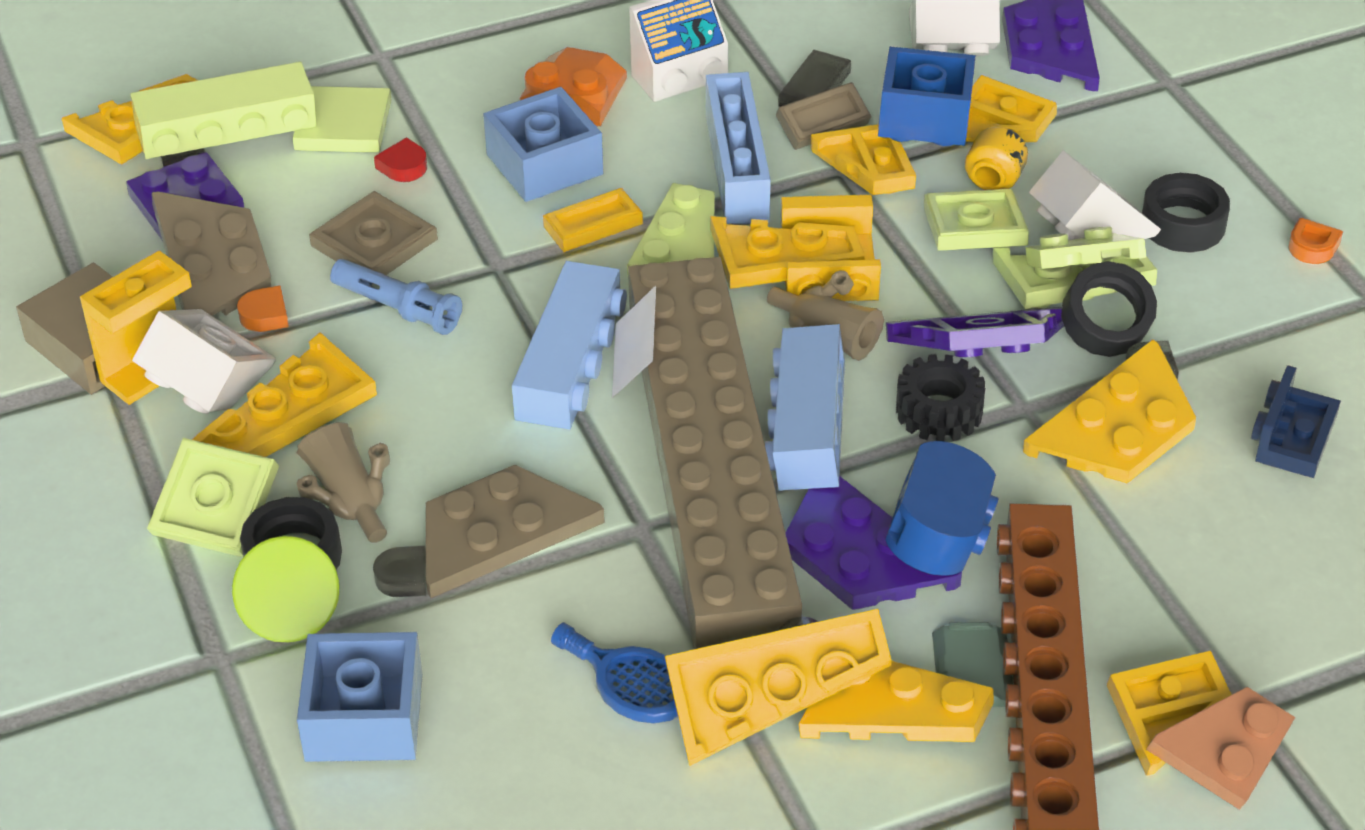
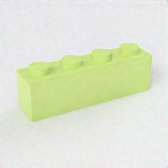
(223, 109)

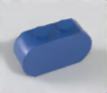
(943, 509)

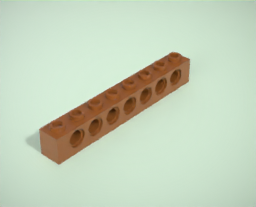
(1047, 670)

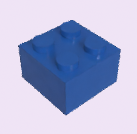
(926, 96)

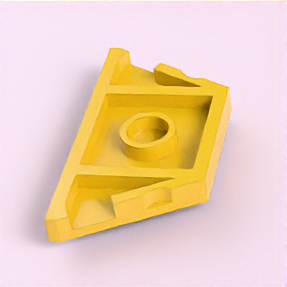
(1120, 420)

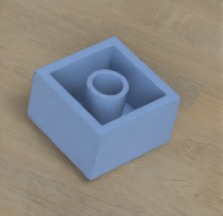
(543, 144)
(360, 697)

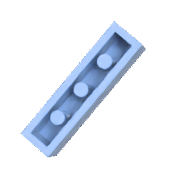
(737, 148)
(568, 345)
(808, 408)

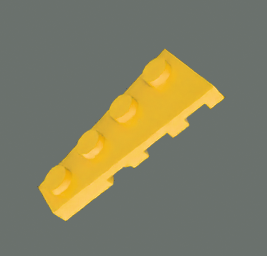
(294, 403)
(762, 679)

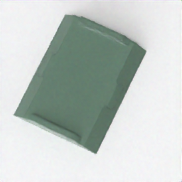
(973, 654)

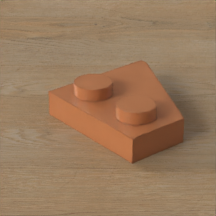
(1226, 744)

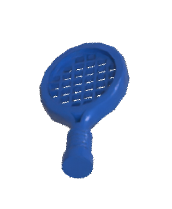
(607, 660)

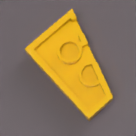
(113, 127)
(761, 252)
(905, 702)

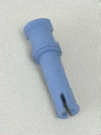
(409, 299)

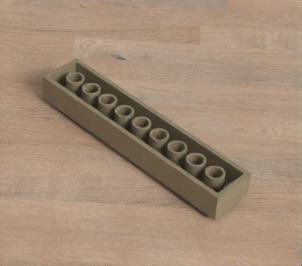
(713, 458)

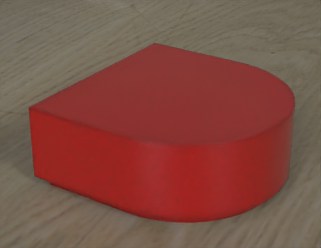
(402, 161)

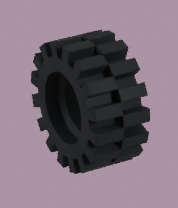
(938, 416)

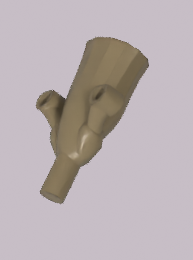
(816, 307)
(347, 486)

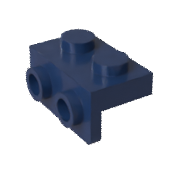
(1295, 427)

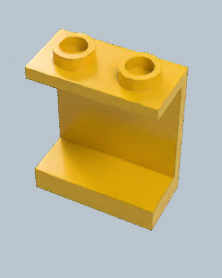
(834, 210)
(121, 315)

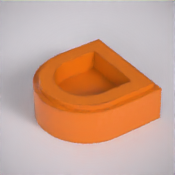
(1314, 241)
(263, 310)

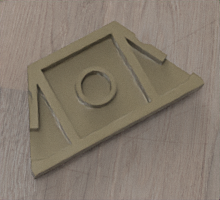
(216, 248)
(499, 524)

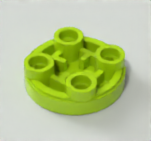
(285, 589)

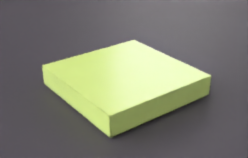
(346, 120)
(975, 219)
(211, 495)

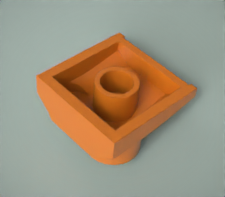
(585, 75)

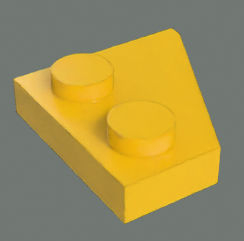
(1008, 107)
(866, 159)
(1164, 695)

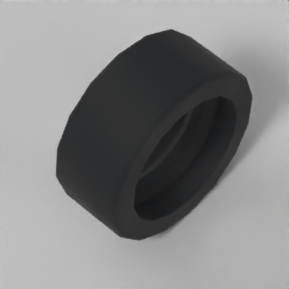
(1187, 191)
(1123, 280)
(293, 516)

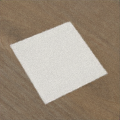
(634, 342)

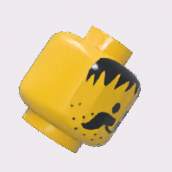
(996, 159)

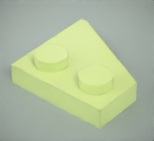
(1097, 245)

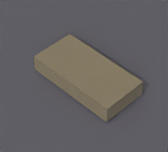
(823, 112)

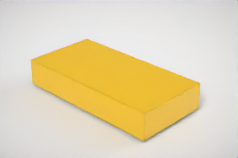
(592, 219)

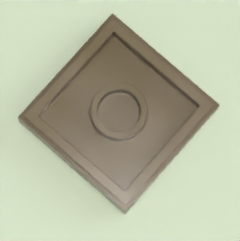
(374, 234)

